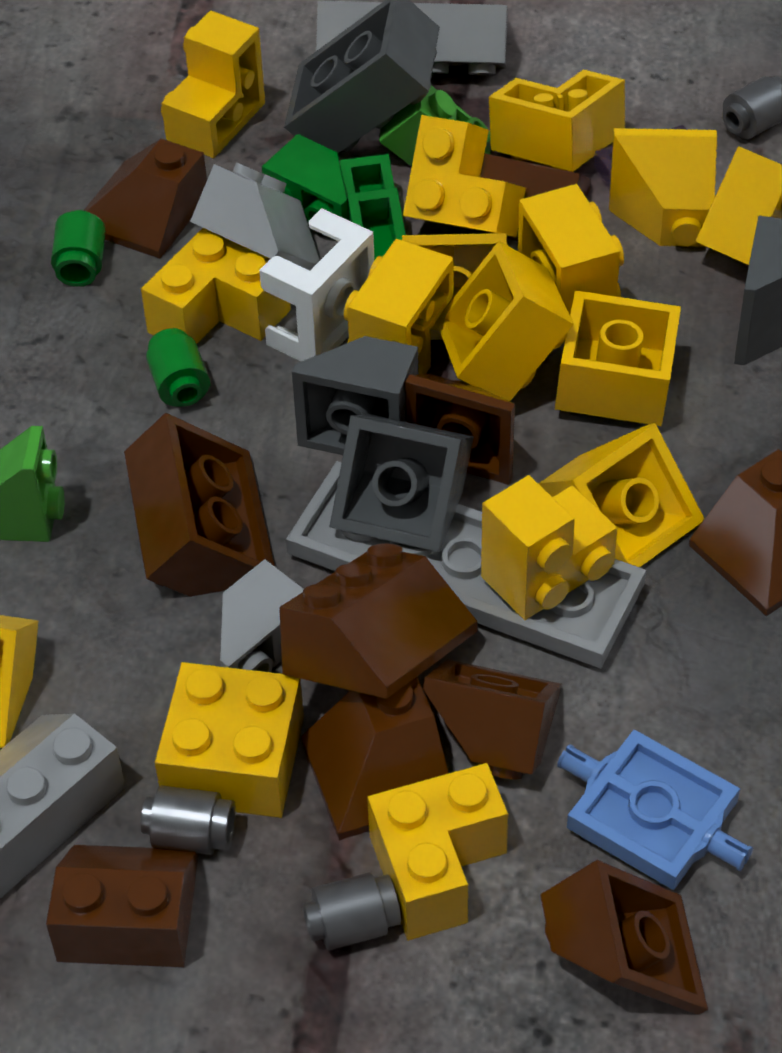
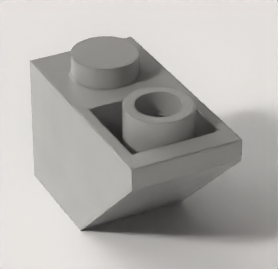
(253, 618)

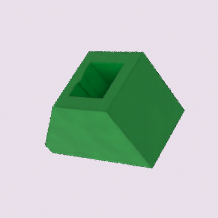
(310, 176)

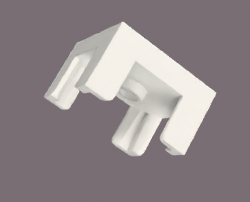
(322, 290)

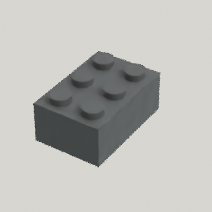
(364, 76)

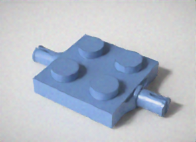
(653, 808)

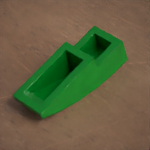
(373, 199)

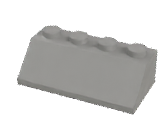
(467, 35)
(49, 788)

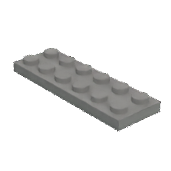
(578, 627)

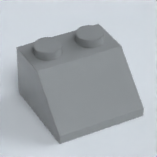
(256, 214)

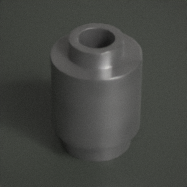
(754, 107)
(188, 820)
(352, 910)

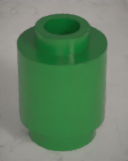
(78, 248)
(177, 368)

